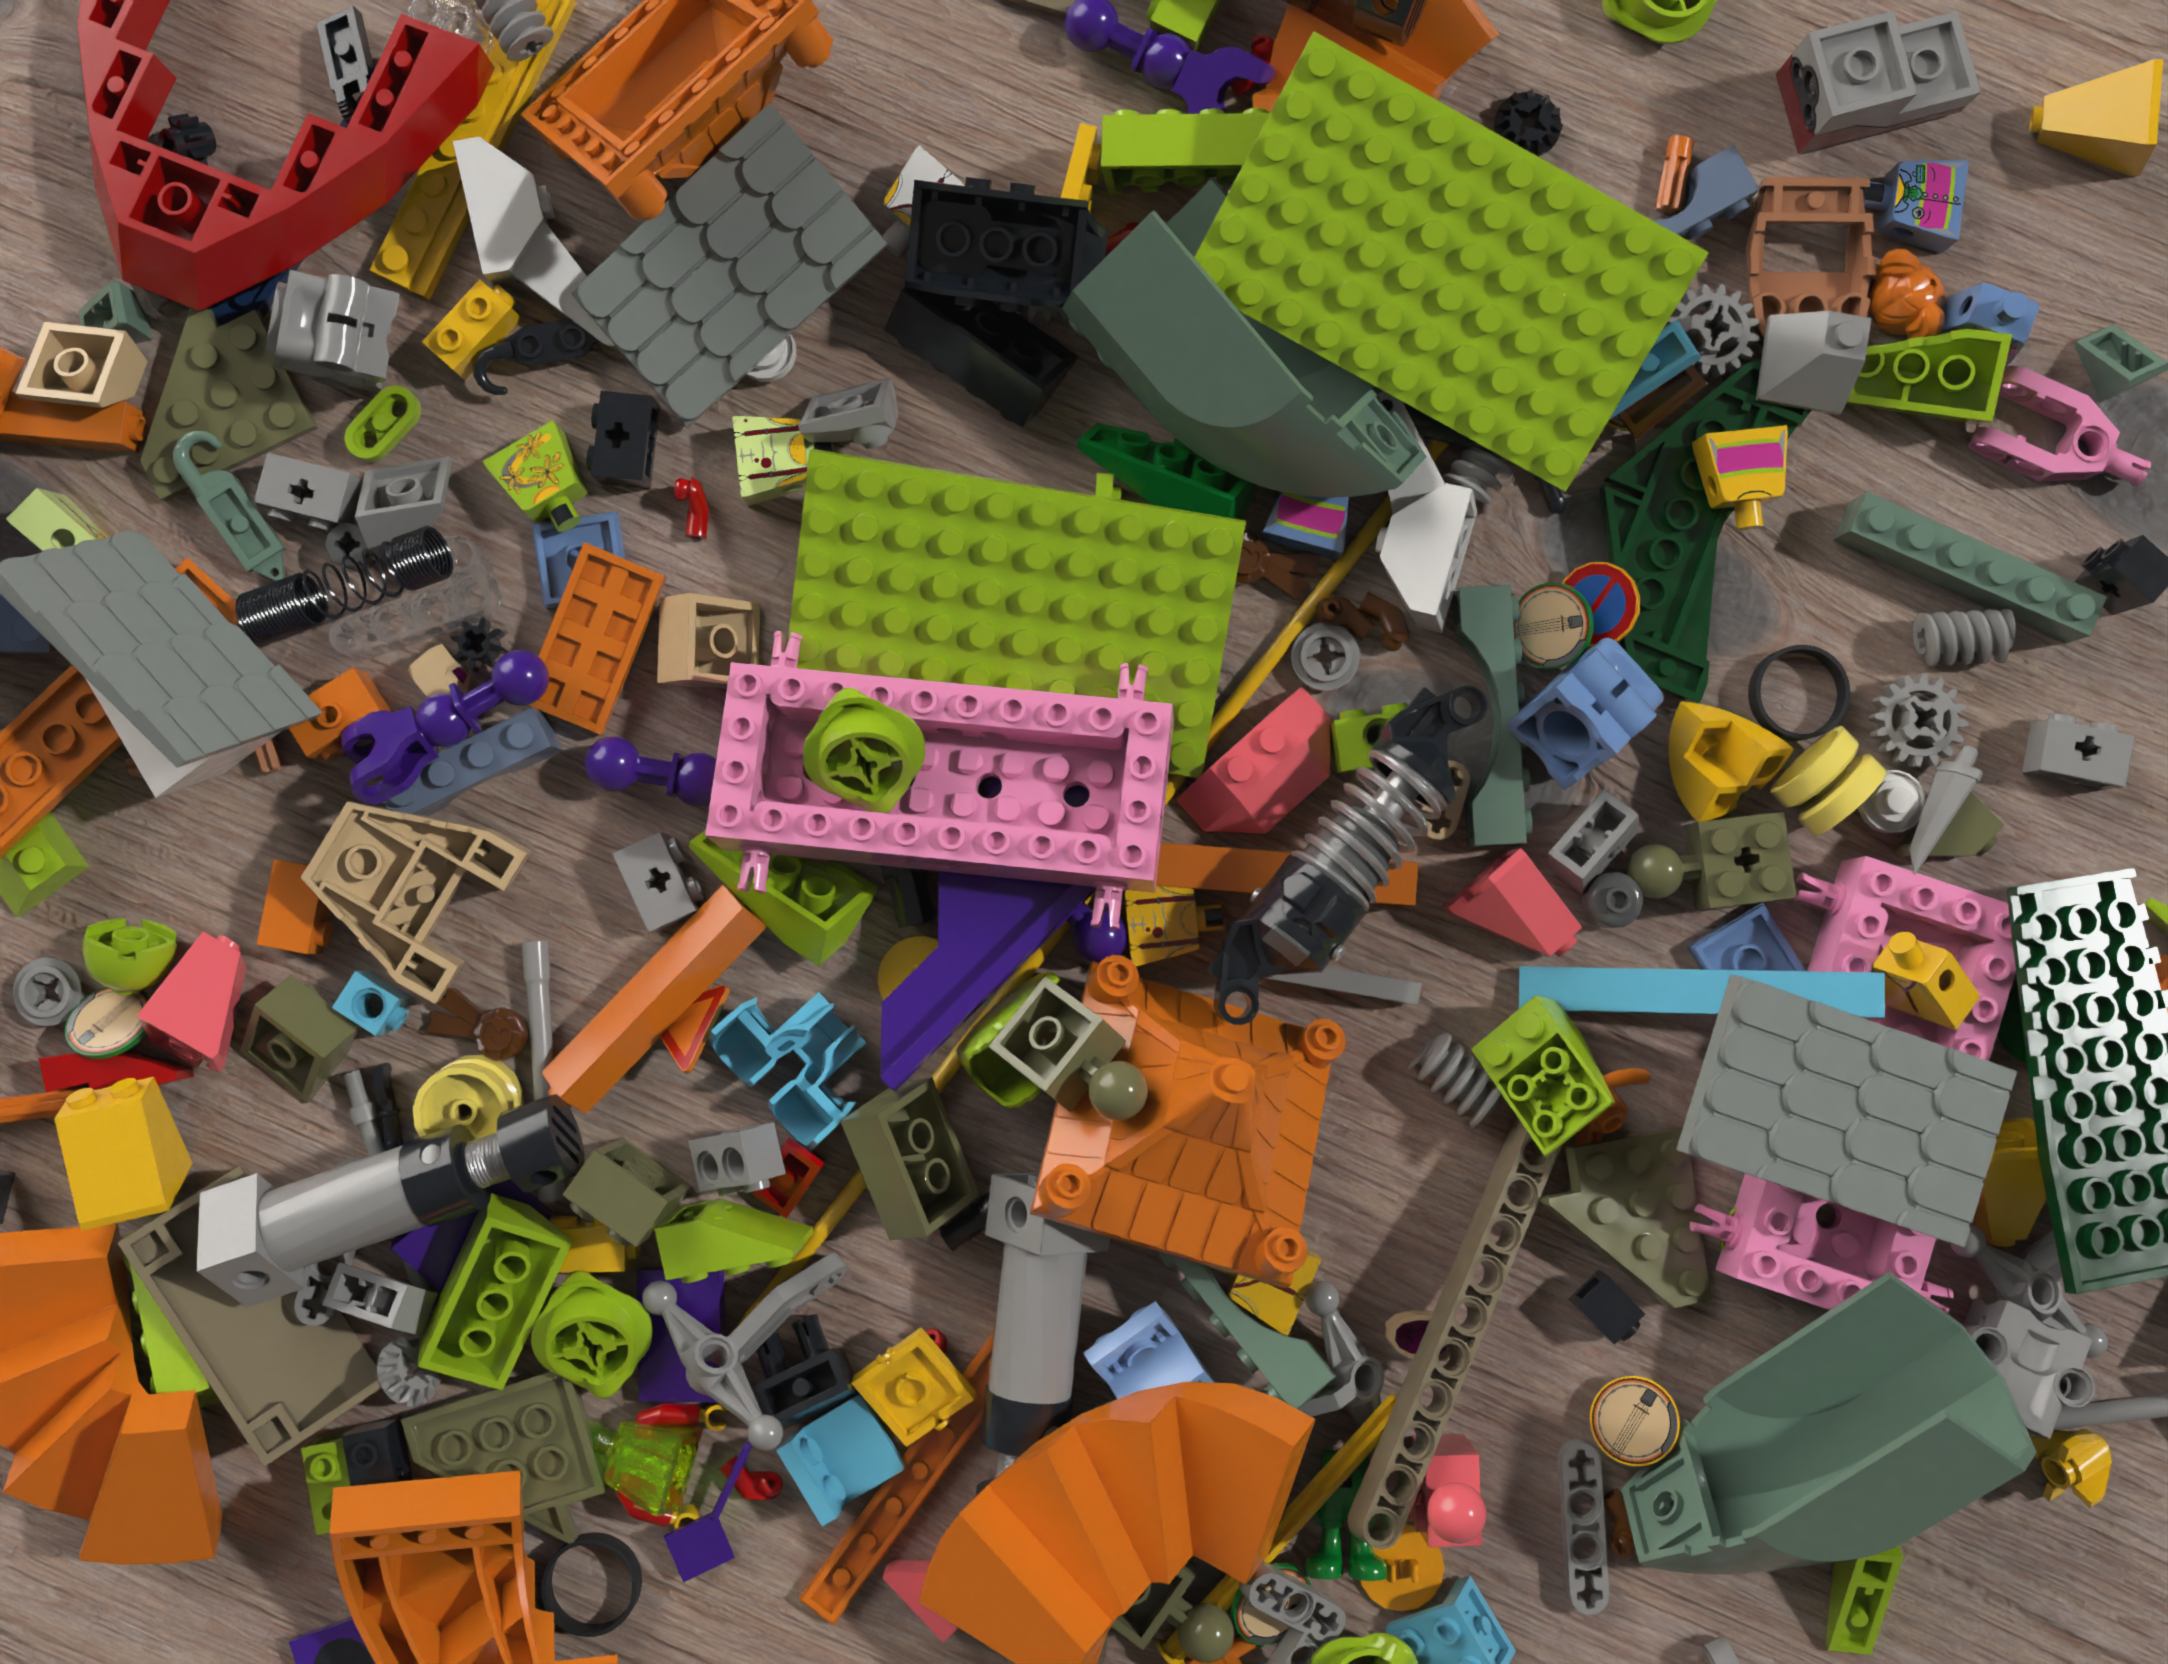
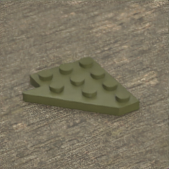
(229, 389)
(1636, 1208)
(526, 1427)

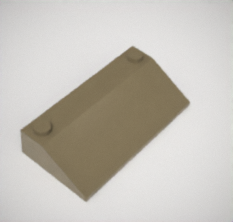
(260, 1360)

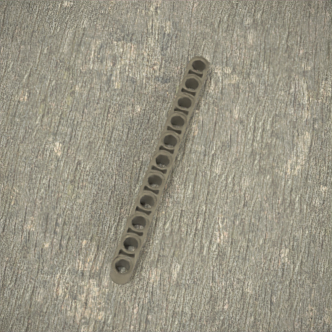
(1461, 1339)

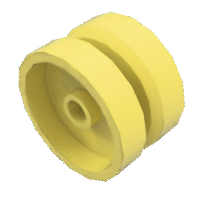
(1828, 781)
(472, 1082)

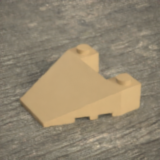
(395, 876)

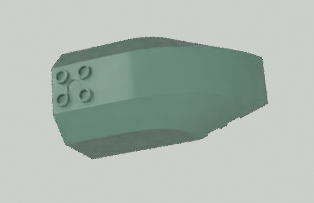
(1226, 379)
(1832, 1444)

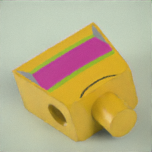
(1743, 470)

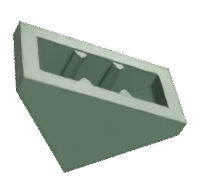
(117, 309)
(2117, 361)

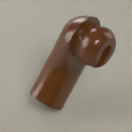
(1341, 612)
(1390, 618)

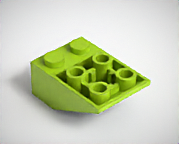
(1545, 1072)
(725, 1238)

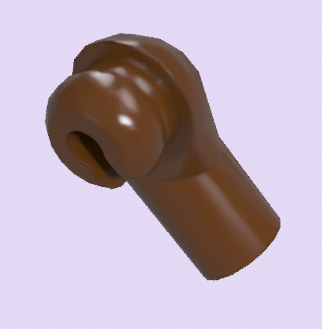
(1621, 1537)

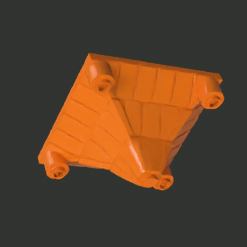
(672, 90)
(1217, 1150)

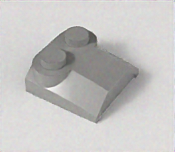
(855, 413)

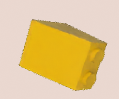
(121, 1152)

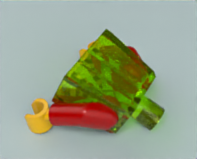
(654, 1460)

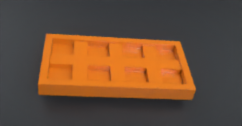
(596, 636)

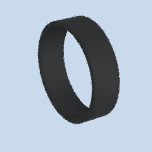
(1837, 672)
(572, 1625)

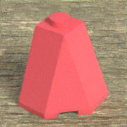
(1517, 906)
(198, 1003)

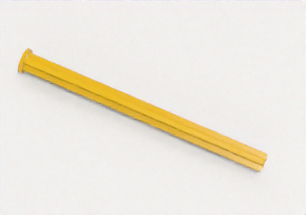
(1300, 1510)

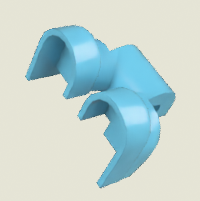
(817, 1036)

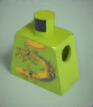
(541, 476)

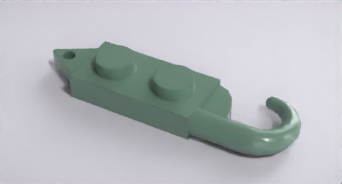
(231, 510)

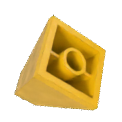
(2105, 119)
(2013, 1185)

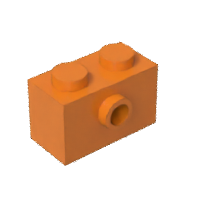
(342, 703)

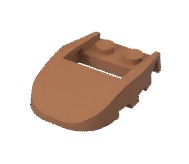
(1810, 202)

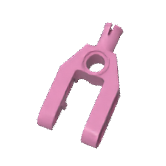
(2082, 422)

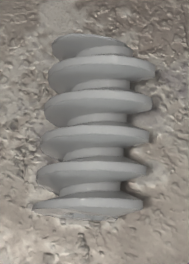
(516, 26)
(1478, 471)
(1964, 635)
(1457, 1077)

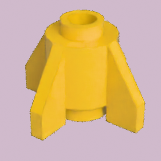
(2075, 1461)

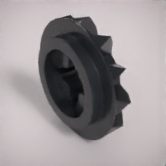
(1508, 123)

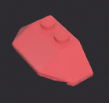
(1264, 771)

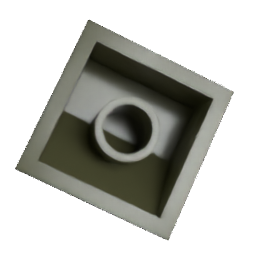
(297, 1037)

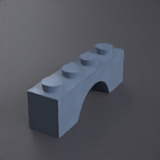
(1714, 190)
(491, 753)

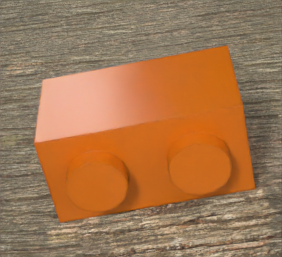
(293, 913)

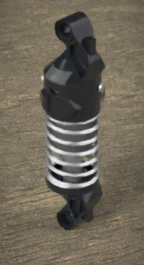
(1327, 888)

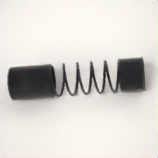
(298, 603)

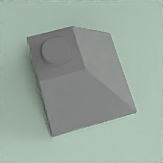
(1812, 359)
(401, 500)

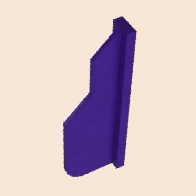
(983, 938)

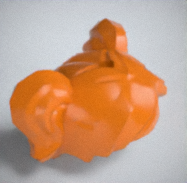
(1906, 296)

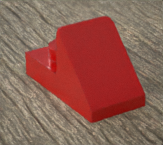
(788, 1189)

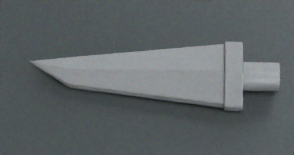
(1947, 794)

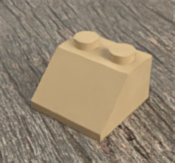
(82, 366)
(703, 637)

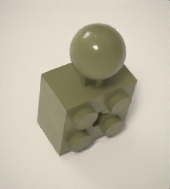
(1711, 863)
(1069, 1051)
(1203, 1629)

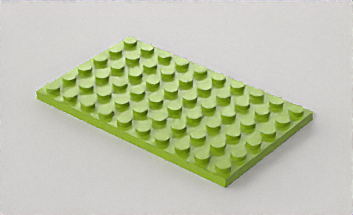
(1444, 262)
(1013, 587)

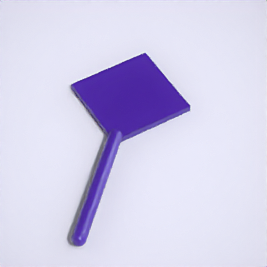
(703, 1542)

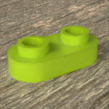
(380, 420)

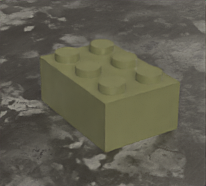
(910, 1159)
(625, 1192)

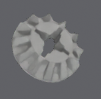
(1337, 641)
(30, 995)
(392, 1370)

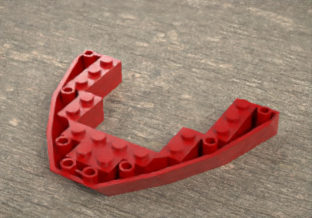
(212, 234)

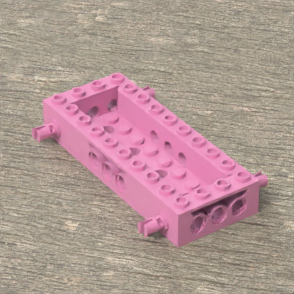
(971, 732)
(1775, 1228)

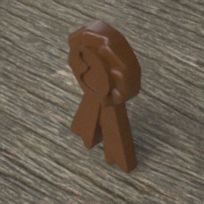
(1274, 567)
(497, 1033)

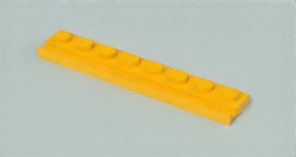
(436, 204)

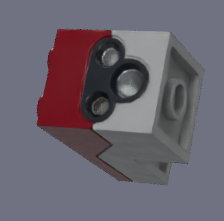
(1875, 78)

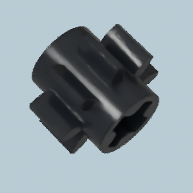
(188, 138)
(467, 644)

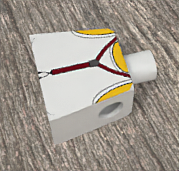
(898, 201)

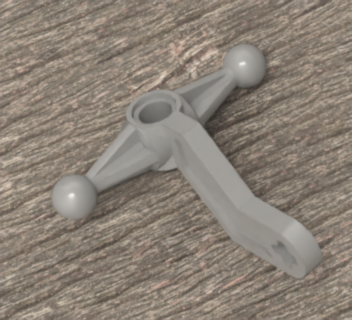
(2032, 1283)
(699, 1344)
(1358, 1375)

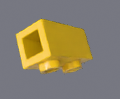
(474, 323)
(593, 1248)

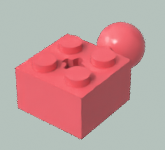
(1449, 1500)

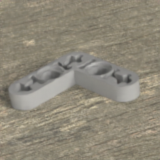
(1303, 1628)

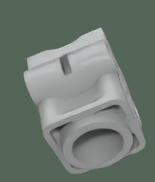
(332, 329)
(2035, 1361)

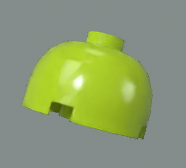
(128, 956)

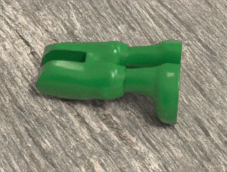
(1328, 1559)

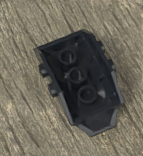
(1000, 244)

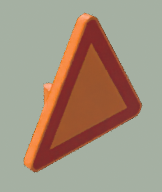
(692, 1028)

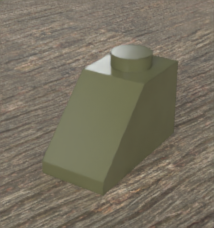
(1968, 834)

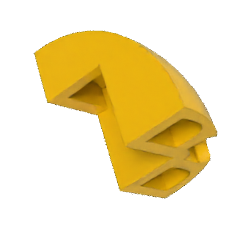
(1719, 757)

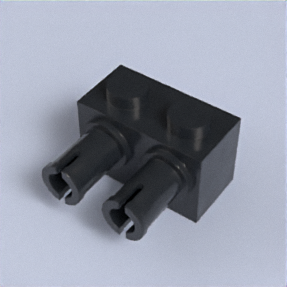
(805, 1388)

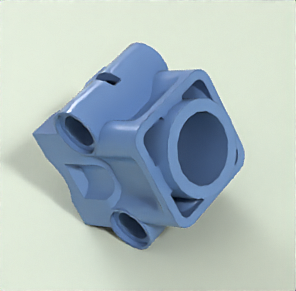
(1587, 712)

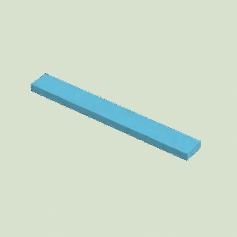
(1692, 989)

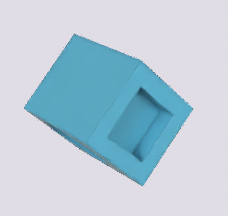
(355, 1003)

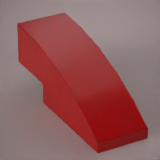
(73, 1070)

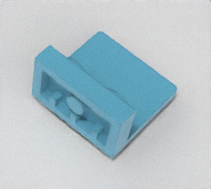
(840, 1457)
(1456, 1631)

